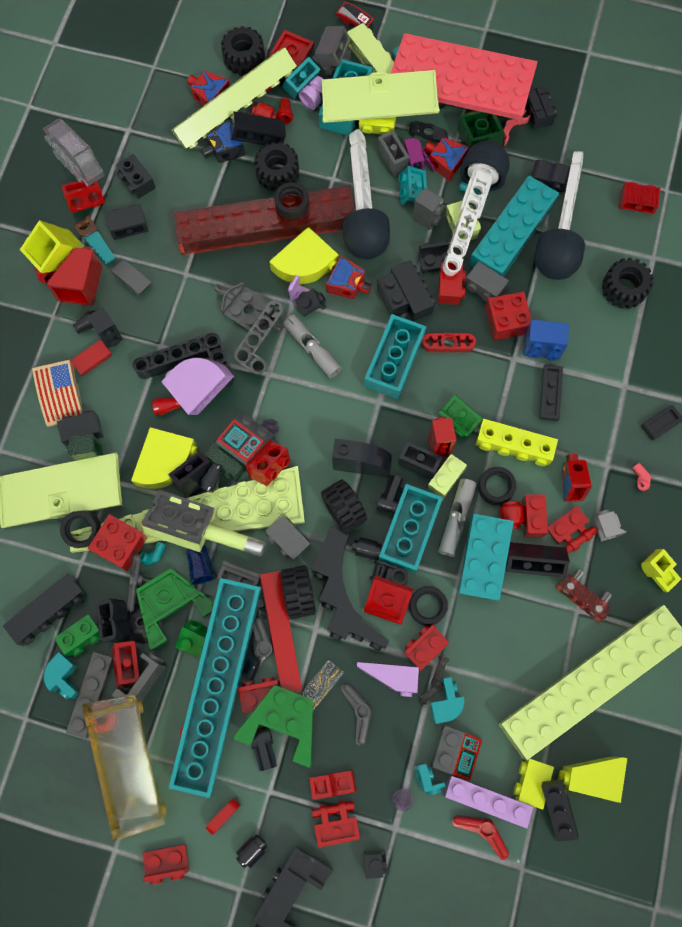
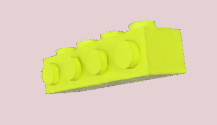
(516, 442)

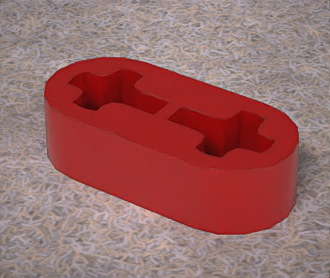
(223, 816)

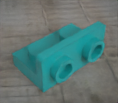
(412, 183)
(424, 776)

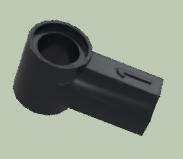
(390, 498)
(263, 749)

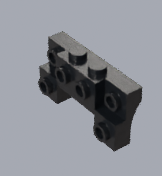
(287, 887)

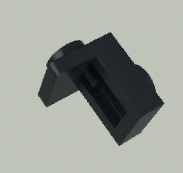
(310, 302)

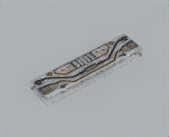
(322, 683)

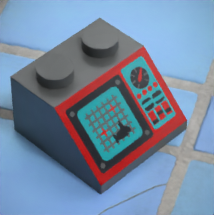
(244, 438)
(456, 753)

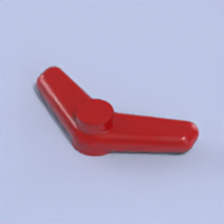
(487, 830)

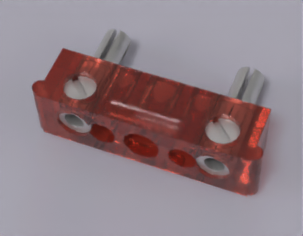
(583, 597)

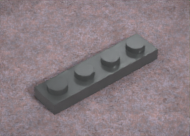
(90, 692)

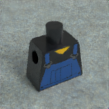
(221, 144)

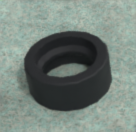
(291, 188)
(507, 475)
(65, 528)
(443, 605)

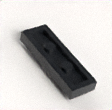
(551, 392)
(560, 810)

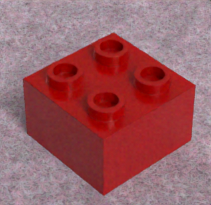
(508, 315)
(117, 542)

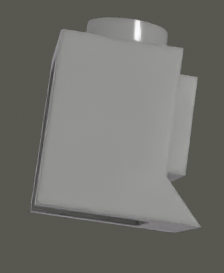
(608, 525)

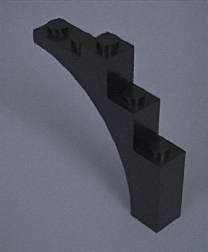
(345, 619)

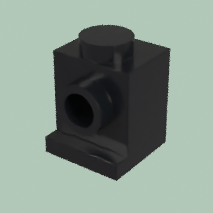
(375, 864)

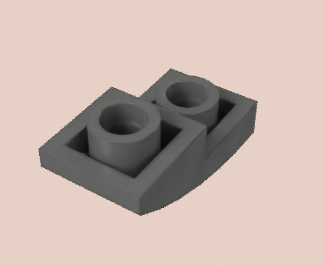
(131, 277)

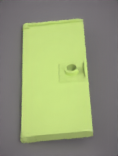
(379, 96)
(60, 490)

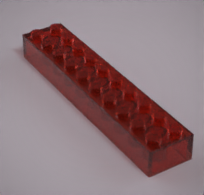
(259, 221)

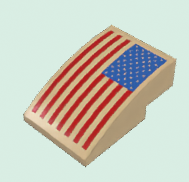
(57, 391)

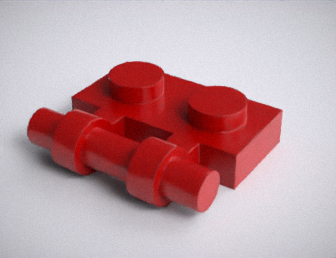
(567, 525)
(335, 831)

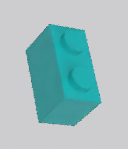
(301, 77)

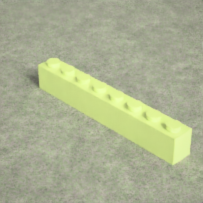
(234, 97)

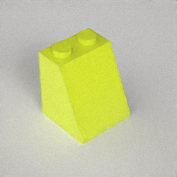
(49, 246)
(596, 777)

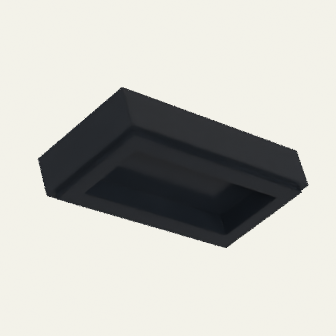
(662, 422)

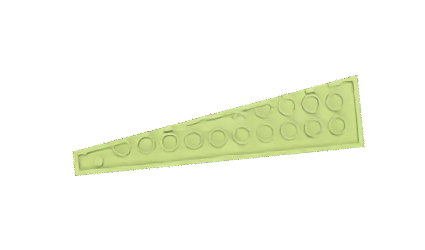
(237, 507)

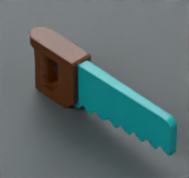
(94, 239)

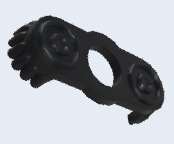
(418, 128)

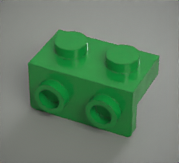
(463, 416)
(78, 636)
(192, 638)

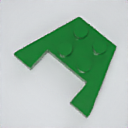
(164, 597)
(284, 713)

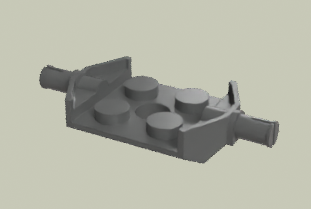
(240, 298)

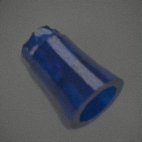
(200, 566)

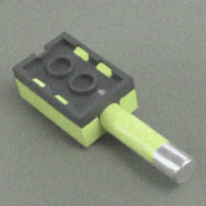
(190, 524)

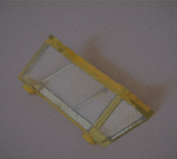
(123, 766)

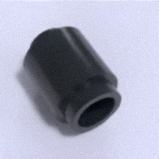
(367, 548)
(251, 851)

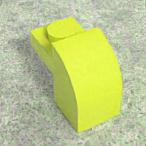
(660, 568)

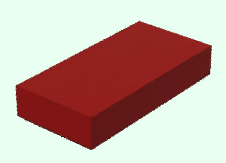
(91, 357)

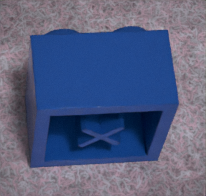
(546, 339)

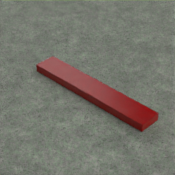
(280, 632)

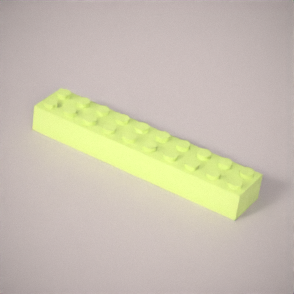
(592, 682)

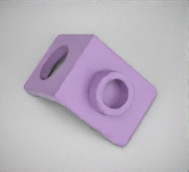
(295, 289)

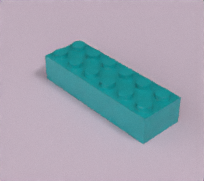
(515, 226)

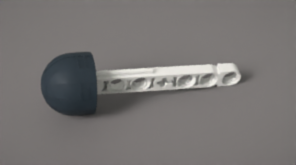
(485, 169)
(366, 229)
(561, 250)

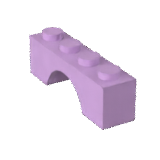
(488, 801)

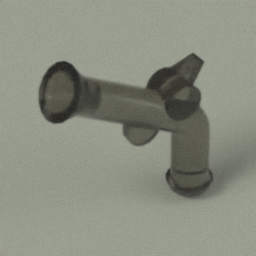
(435, 682)

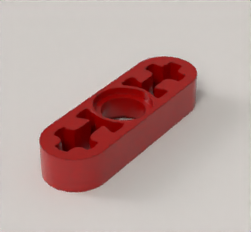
(453, 336)

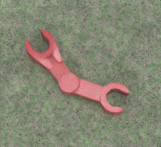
(511, 123)

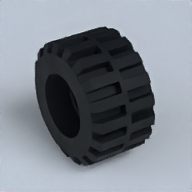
(239, 40)
(273, 155)
(632, 271)
(344, 506)
(297, 592)

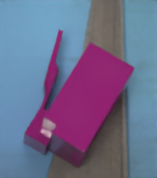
(416, 154)

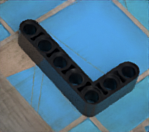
(185, 348)

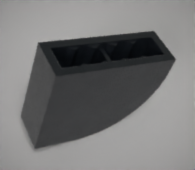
(361, 458)

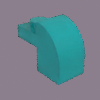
(57, 675)
(450, 707)

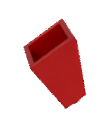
(77, 278)

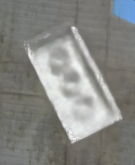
(73, 152)

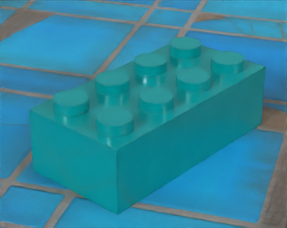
(345, 70)
(394, 356)
(410, 528)
(485, 556)

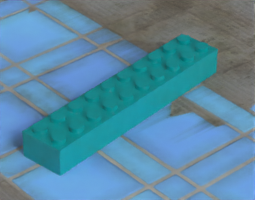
(215, 688)

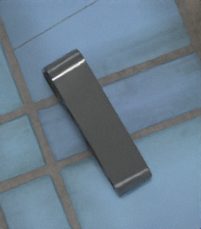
(261, 335)

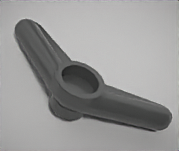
(135, 580)
(264, 646)
(362, 711)

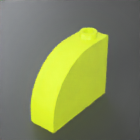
(306, 257)
(161, 456)

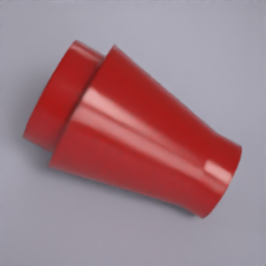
(285, 111)
(164, 405)

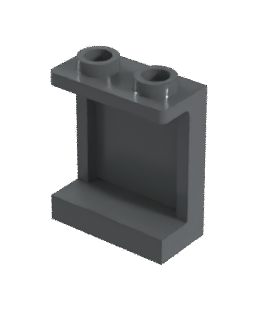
(146, 680)

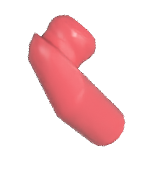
(644, 477)

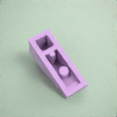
(398, 678)

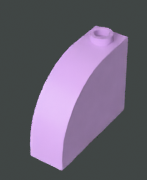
(196, 383)

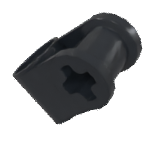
(388, 571)

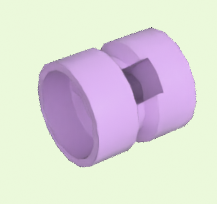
(312, 94)

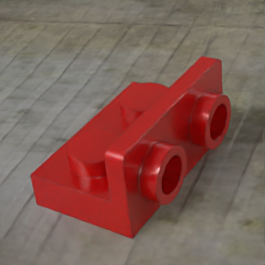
(426, 647)
(253, 694)
(165, 863)

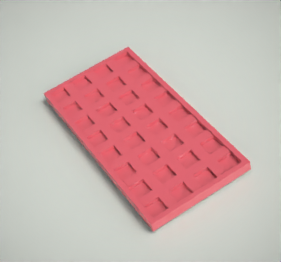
(470, 75)

